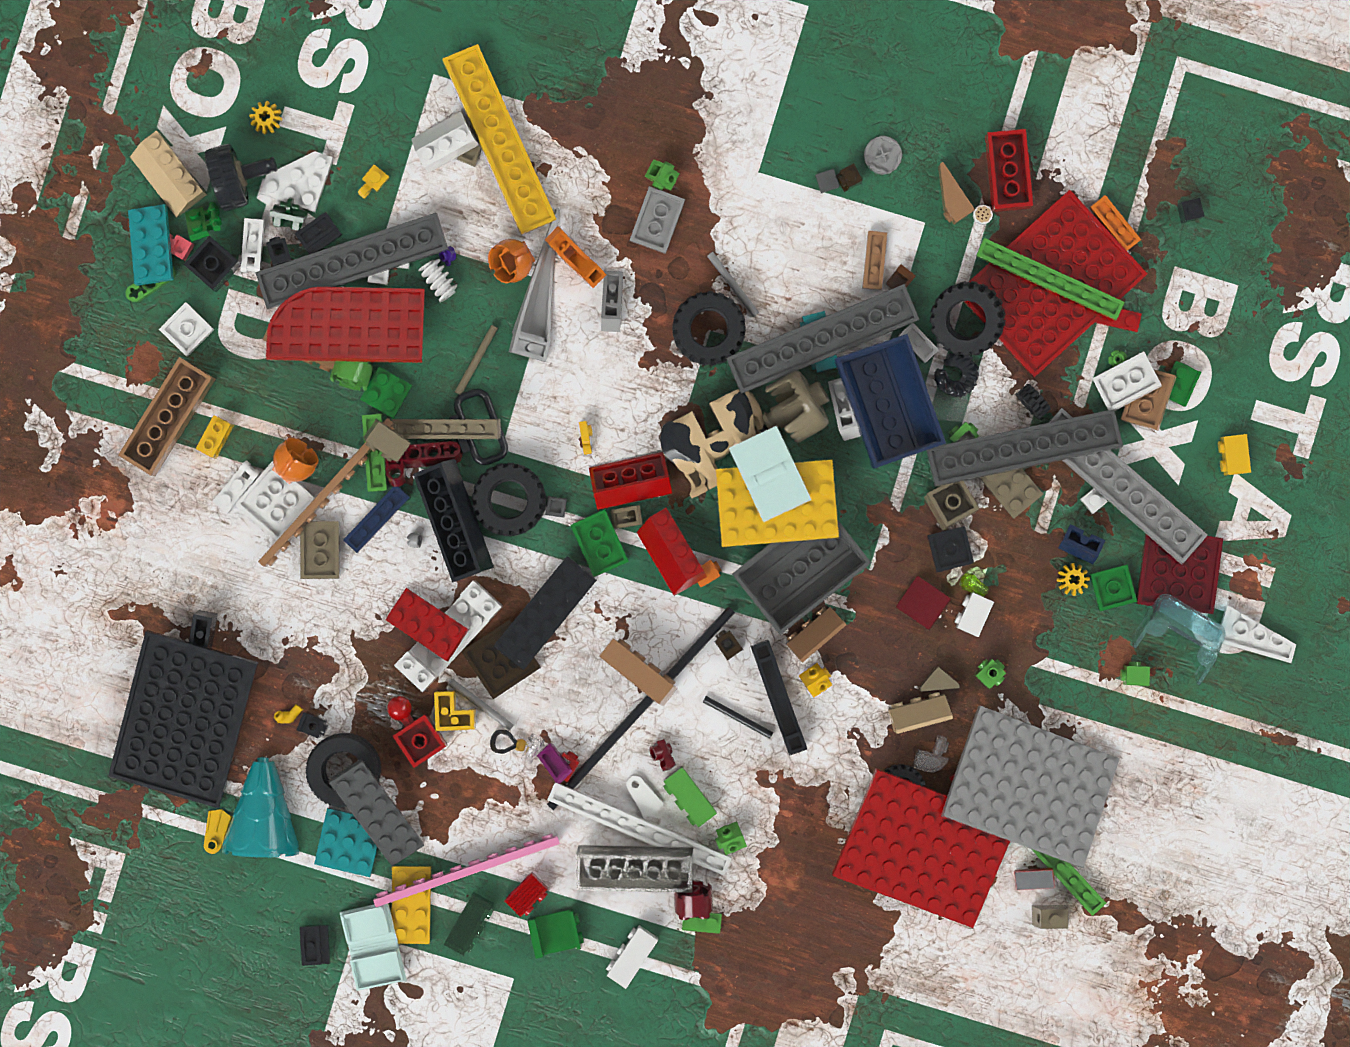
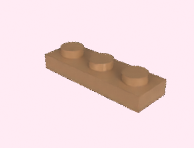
(874, 260)

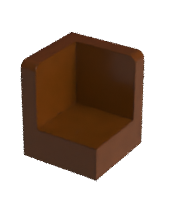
(900, 277)

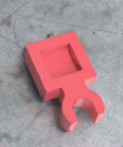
(180, 247)

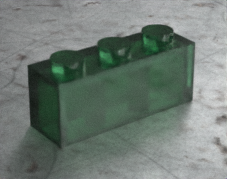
(469, 924)

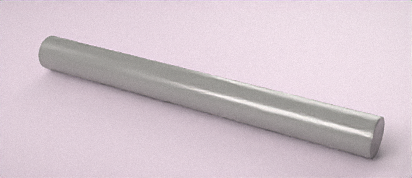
(733, 284)
(481, 705)

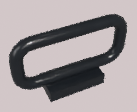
(468, 445)

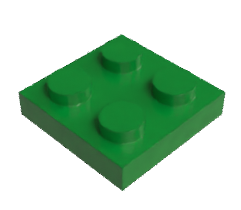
(386, 392)
(1113, 587)

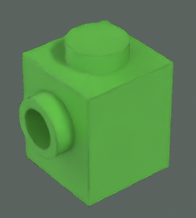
(1135, 674)

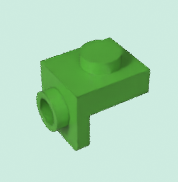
(957, 432)

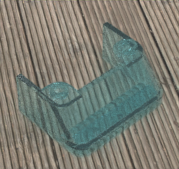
(1188, 622)

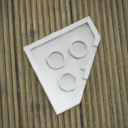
(299, 180)

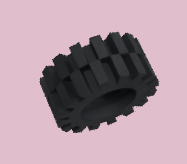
(1033, 401)

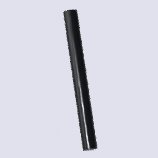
(738, 717)

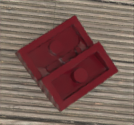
(923, 603)

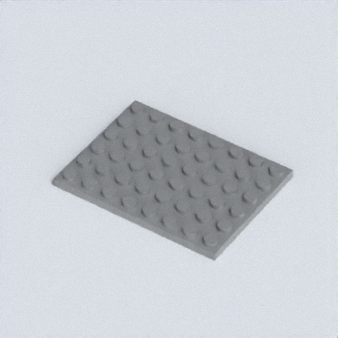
(1030, 786)

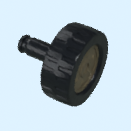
(231, 177)

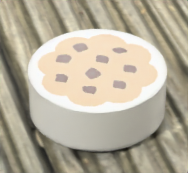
(982, 214)

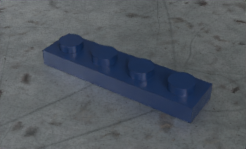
(376, 518)

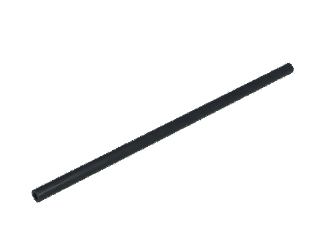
(646, 702)

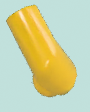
(286, 717)

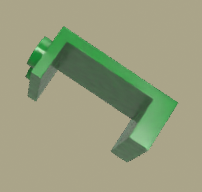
(555, 932)

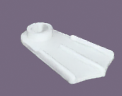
(644, 797)

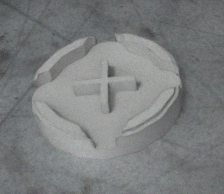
(883, 155)

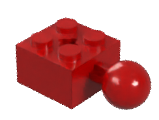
(399, 709)

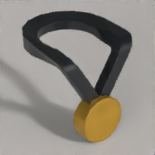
(519, 744)

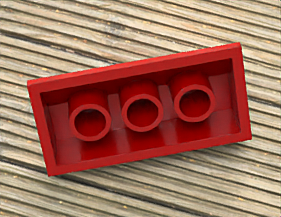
(630, 480)
(670, 552)

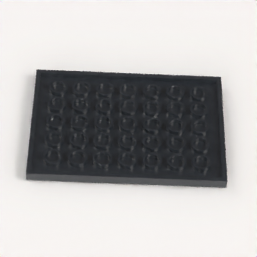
(183, 719)

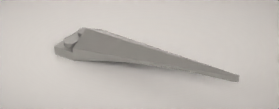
(533, 324)

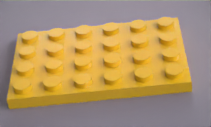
(810, 521)

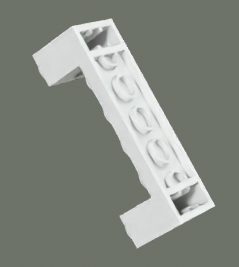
(473, 611)

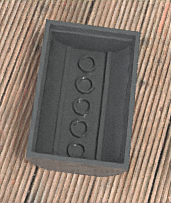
(797, 576)

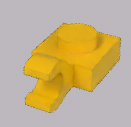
(374, 179)

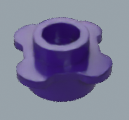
(448, 256)

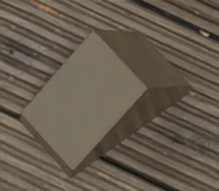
(626, 517)
(937, 681)

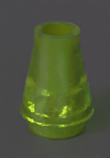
(972, 584)

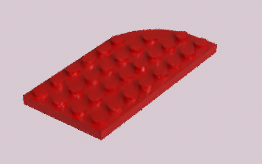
(349, 325)

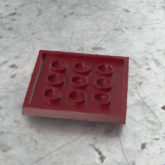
(1188, 582)

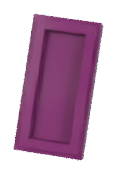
(554, 763)

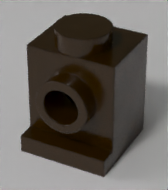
(849, 178)
(729, 651)

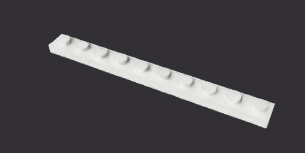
(636, 826)

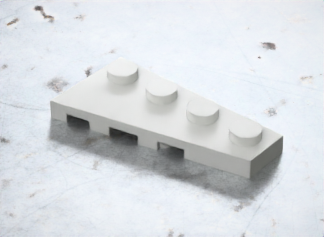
(1254, 637)

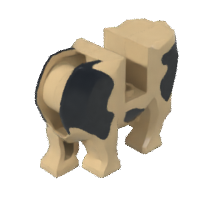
(695, 455)

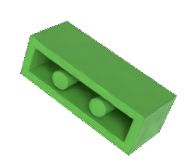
(689, 797)

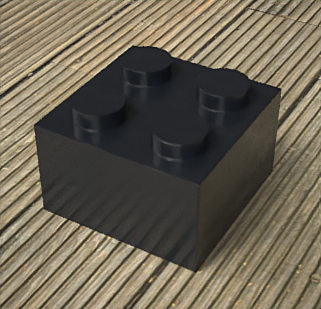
(212, 264)

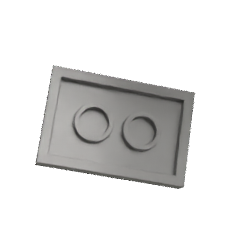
(657, 220)

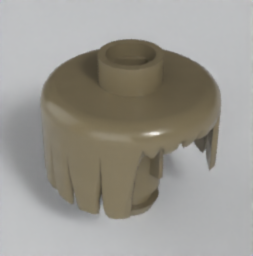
(798, 407)

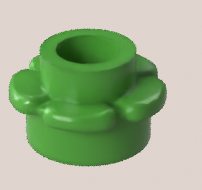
(1116, 354)

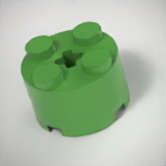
(352, 374)

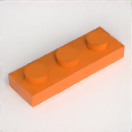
(1115, 223)

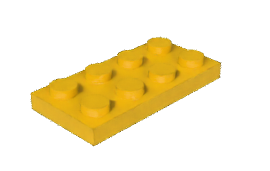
(413, 913)

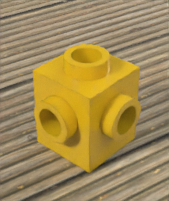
(816, 679)

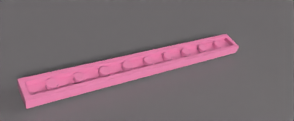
(458, 872)

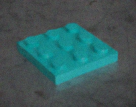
(345, 844)

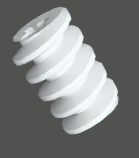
(438, 279)

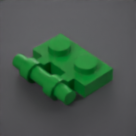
(197, 222)

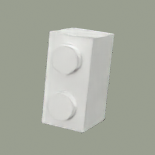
(974, 614)

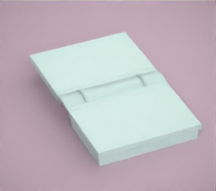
(770, 474)
(372, 946)

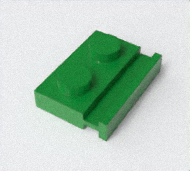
(1184, 384)

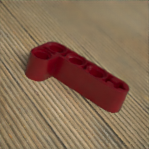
(422, 460)

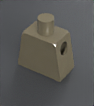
(1050, 916)

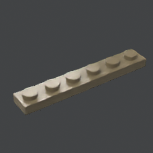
(448, 428)

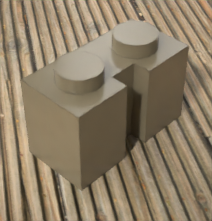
(386, 440)

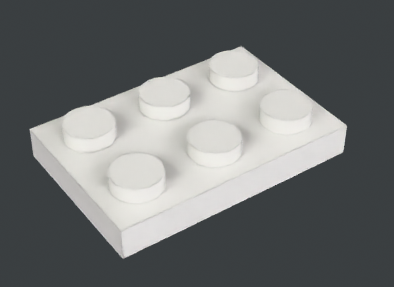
(1127, 382)

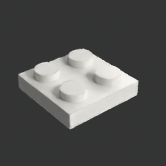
(186, 329)

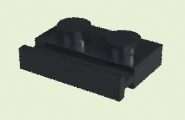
(318, 233)
(315, 945)

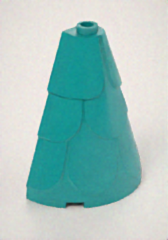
(261, 818)

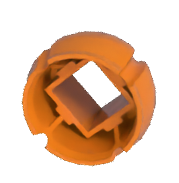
(510, 260)
(294, 461)

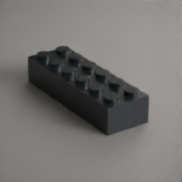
(453, 520)
(544, 613)

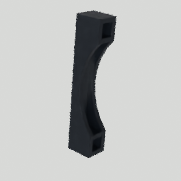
(778, 697)

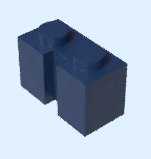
(1081, 546)

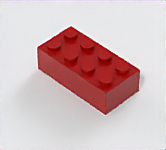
(1008, 170)

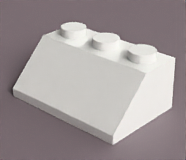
(444, 142)

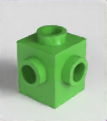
(662, 175)
(984, 669)
(730, 838)

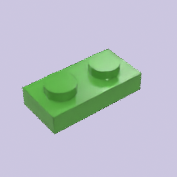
(709, 925)

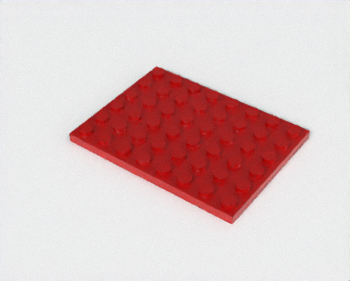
(1075, 244)
(916, 854)

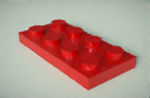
(427, 624)

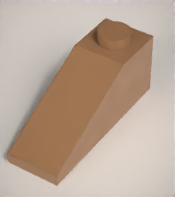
(953, 198)

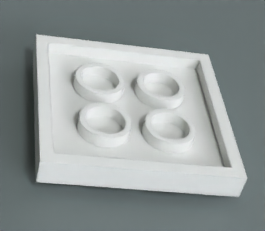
(274, 502)

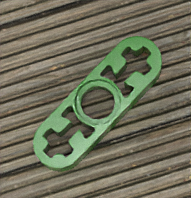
(142, 295)

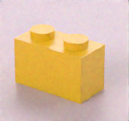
(1234, 454)

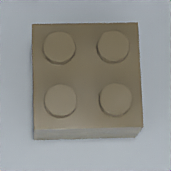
(951, 503)

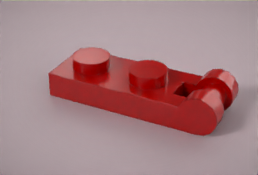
(1126, 320)

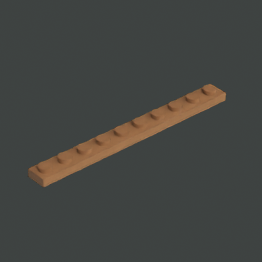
(320, 501)

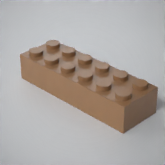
(166, 417)

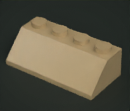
(167, 174)

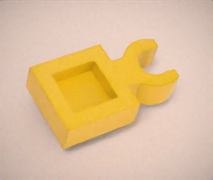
(586, 431)

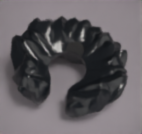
(968, 379)

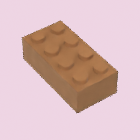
(638, 672)

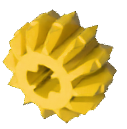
(270, 122)
(1074, 572)

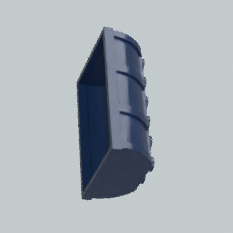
(890, 401)

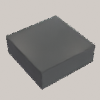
(827, 181)
(556, 506)

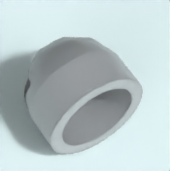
(415, 540)

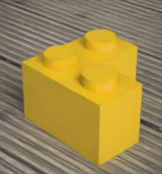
(448, 717)

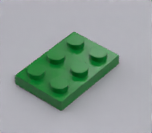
(599, 543)

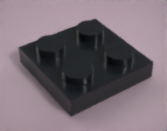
(950, 549)

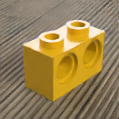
(215, 437)

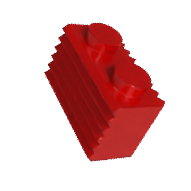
(526, 895)

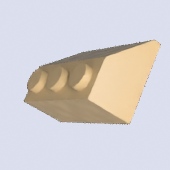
(919, 712)

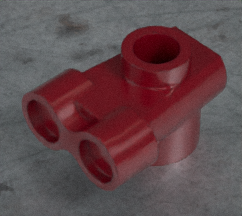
(662, 751)

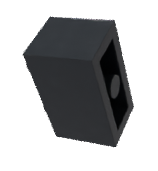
(203, 628)

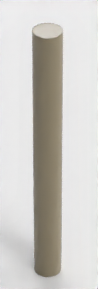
(476, 359)

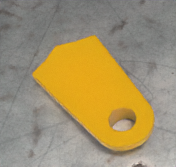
(216, 829)

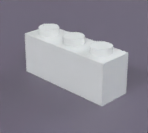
(631, 956)

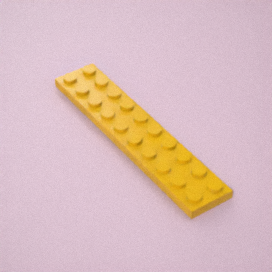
(499, 139)

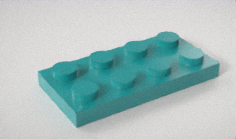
(150, 245)

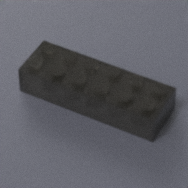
(635, 868)

